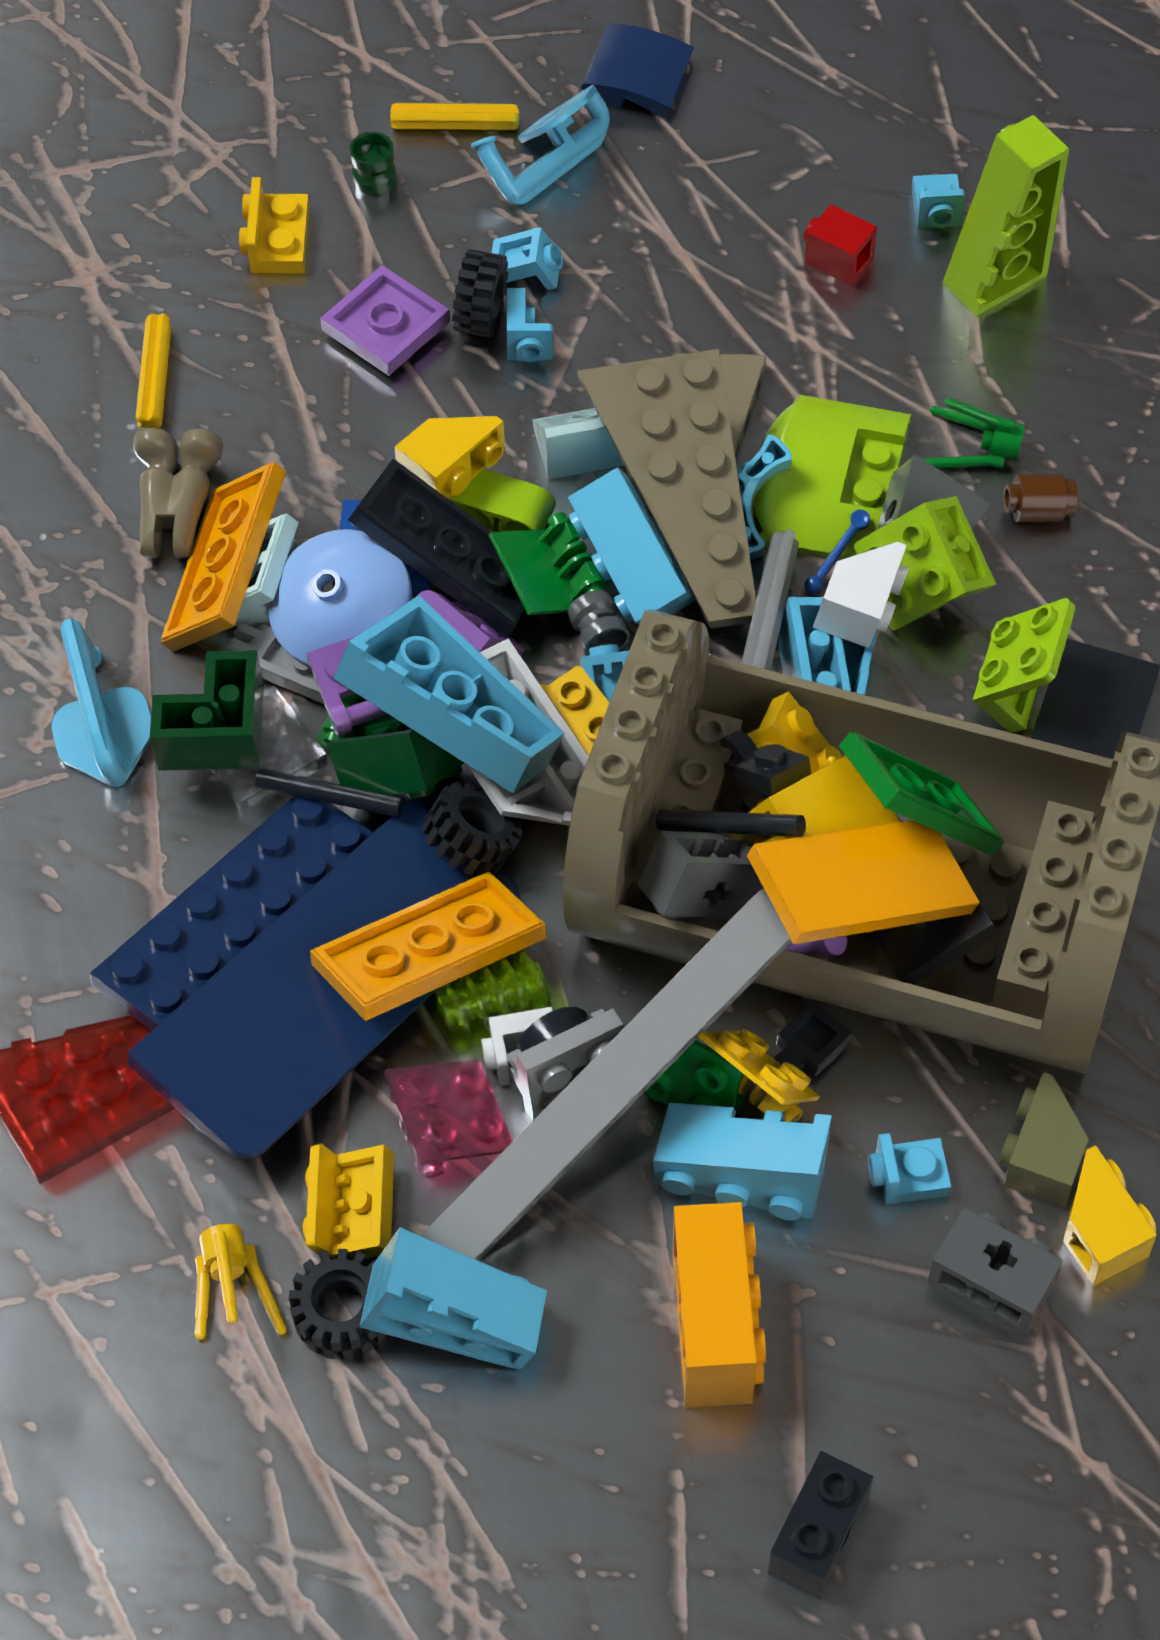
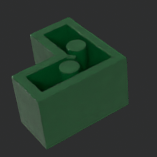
(212, 727)
(391, 760)

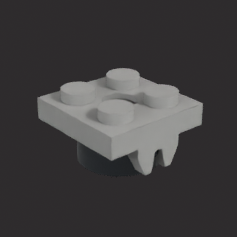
(557, 1050)

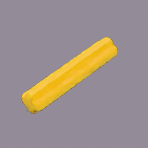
(454, 116)
(153, 371)

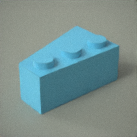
(629, 547)
(817, 654)
(743, 1159)
(452, 1302)

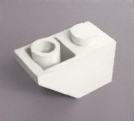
(859, 593)

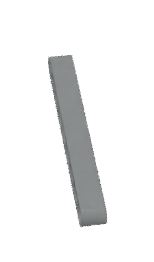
(613, 1081)

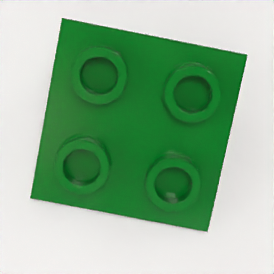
(548, 565)
(699, 1079)

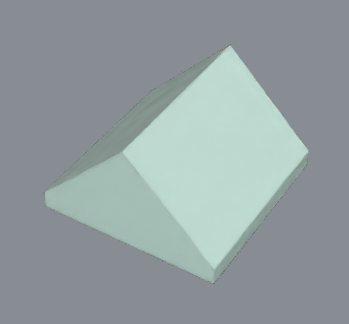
(575, 444)

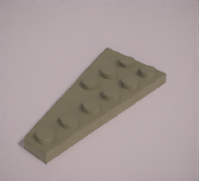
(679, 451)

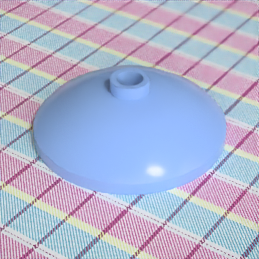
(366, 590)

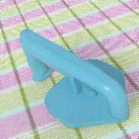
(564, 156)
(100, 730)

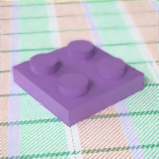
(385, 320)

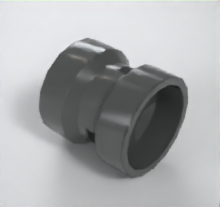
(597, 621)

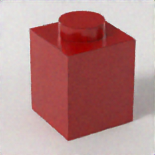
(839, 244)

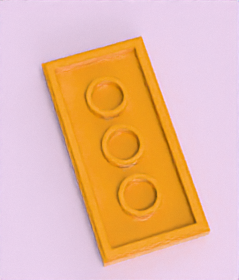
(223, 557)
(861, 880)
(427, 945)

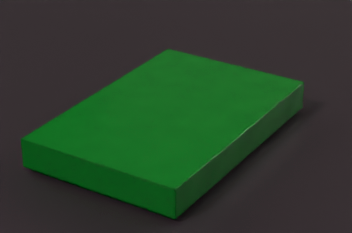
(921, 793)

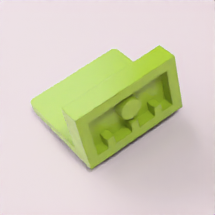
(940, 558)

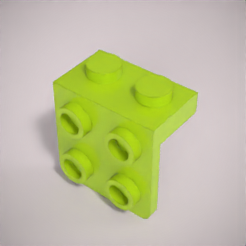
(1019, 659)

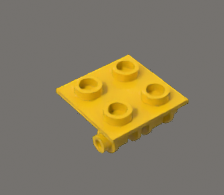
(782, 1084)

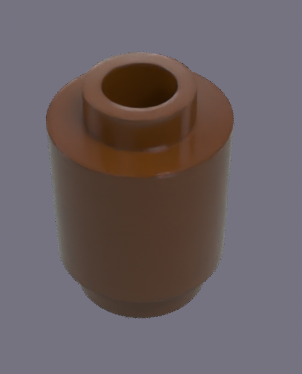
(1041, 498)

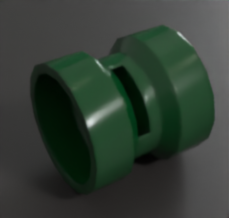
(373, 163)

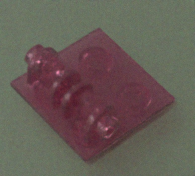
(447, 1113)

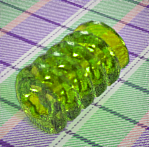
(492, 993)

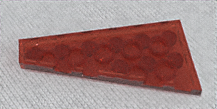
(75, 1094)

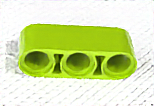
(506, 502)

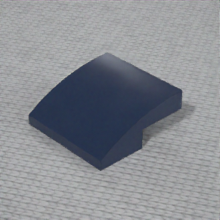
(638, 67)

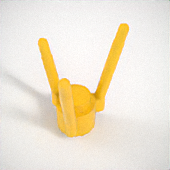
(224, 1260)

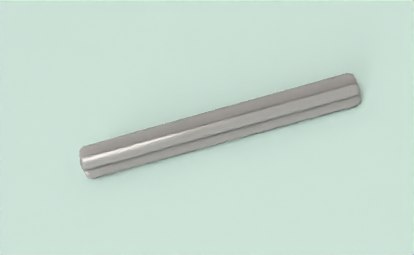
(771, 600)

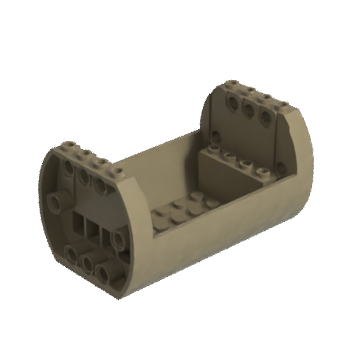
(1053, 890)

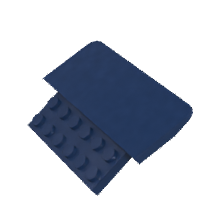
(227, 976)

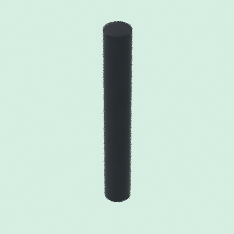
(330, 792)
(731, 822)

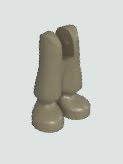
(172, 499)

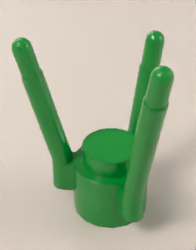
(1000, 436)

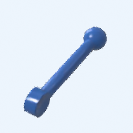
(859, 521)

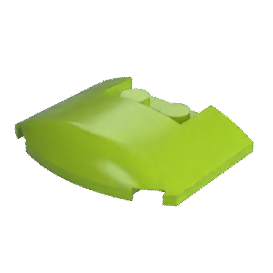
(838, 466)

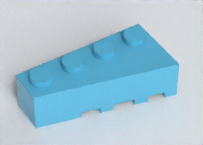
(449, 694)

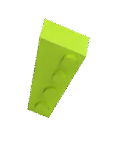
(1011, 217)

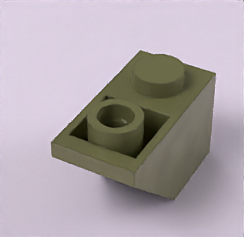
(1049, 1146)

